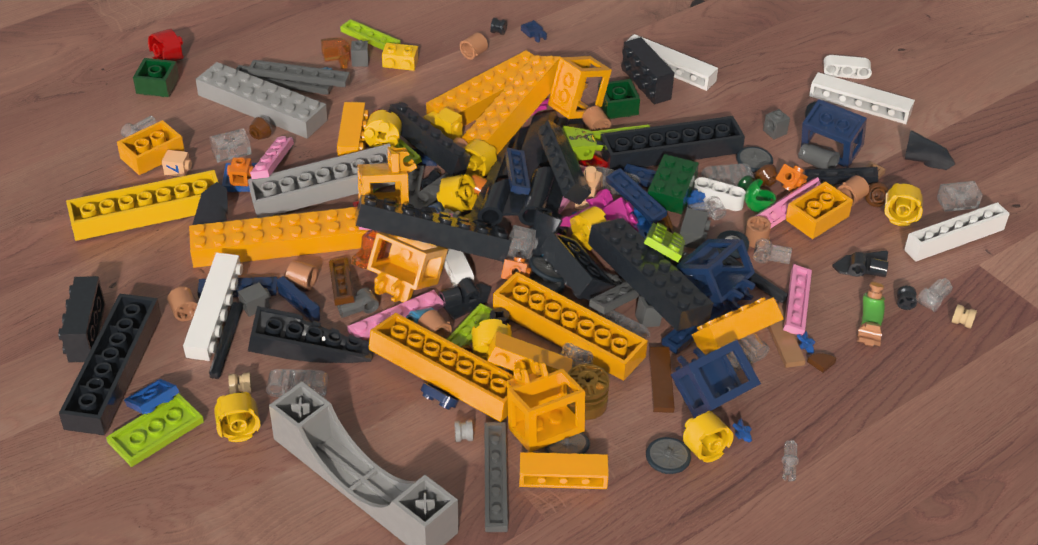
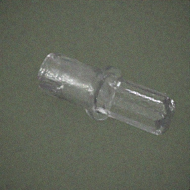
(790, 460)

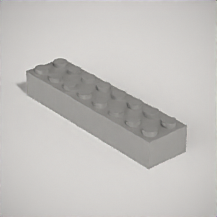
(262, 99)
(313, 182)

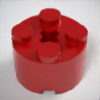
(166, 45)

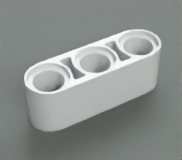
(847, 67)
(730, 195)
(457, 266)

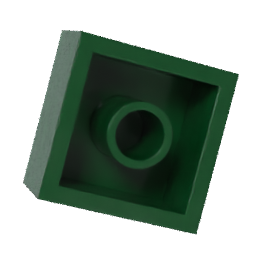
(156, 77)
(620, 99)

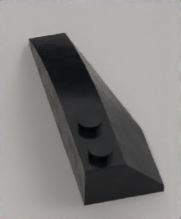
(293, 338)

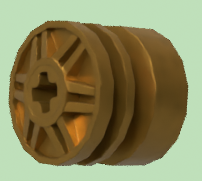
(596, 386)

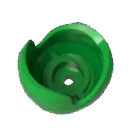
(757, 198)

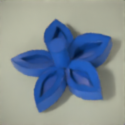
(806, 343)
(743, 432)

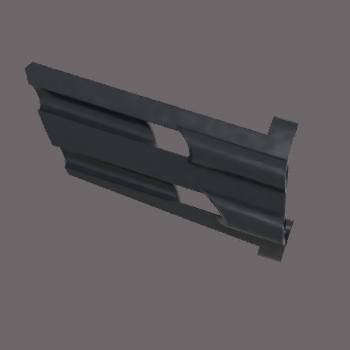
(496, 198)

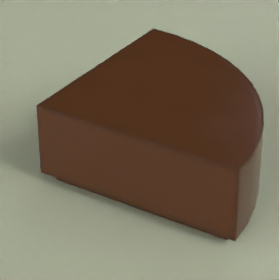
(821, 361)

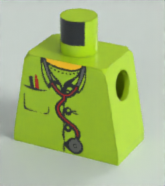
(582, 142)

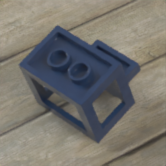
(837, 125)
(720, 282)
(711, 378)

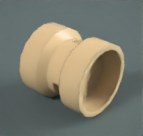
(964, 316)
(244, 380)

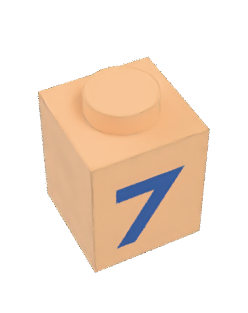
(176, 163)

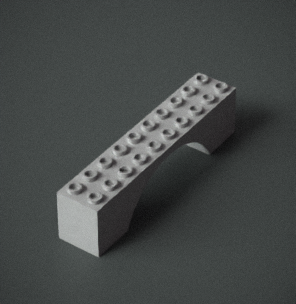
(411, 510)

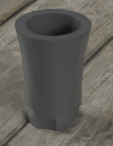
(819, 157)

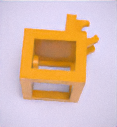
(571, 81)
(393, 171)
(408, 267)
(539, 407)

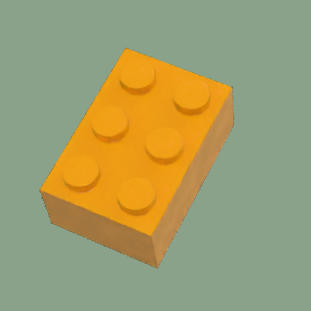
(148, 146)
(819, 210)

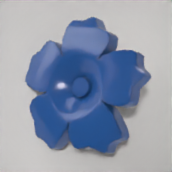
(696, 197)

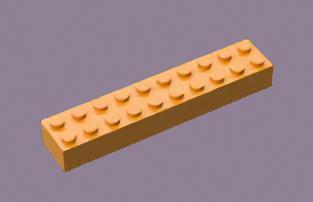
(276, 236)

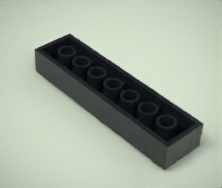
(683, 140)
(432, 227)
(650, 274)
(110, 365)

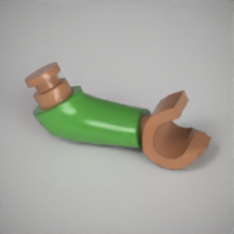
(873, 315)

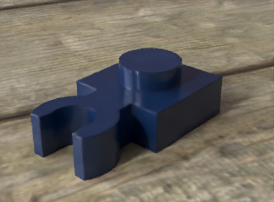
(533, 29)

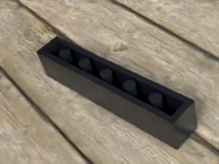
(431, 140)
(563, 162)

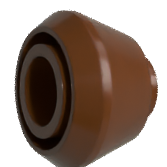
(260, 128)
(768, 174)
(877, 194)

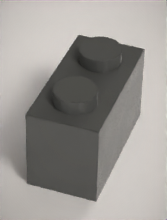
(694, 228)

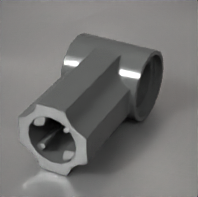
(364, 301)

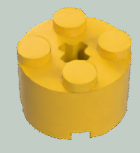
(382, 129)
(482, 157)
(457, 193)
(903, 204)
(582, 224)
(484, 334)
(236, 416)
(707, 436)

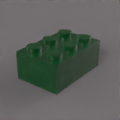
(673, 183)

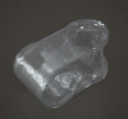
(578, 355)

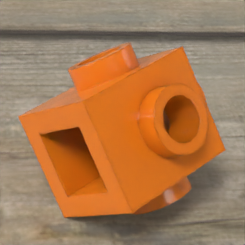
(240, 171)
(791, 177)
(510, 265)

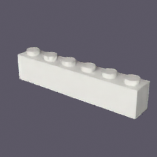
(685, 67)
(861, 98)
(956, 231)
(212, 307)

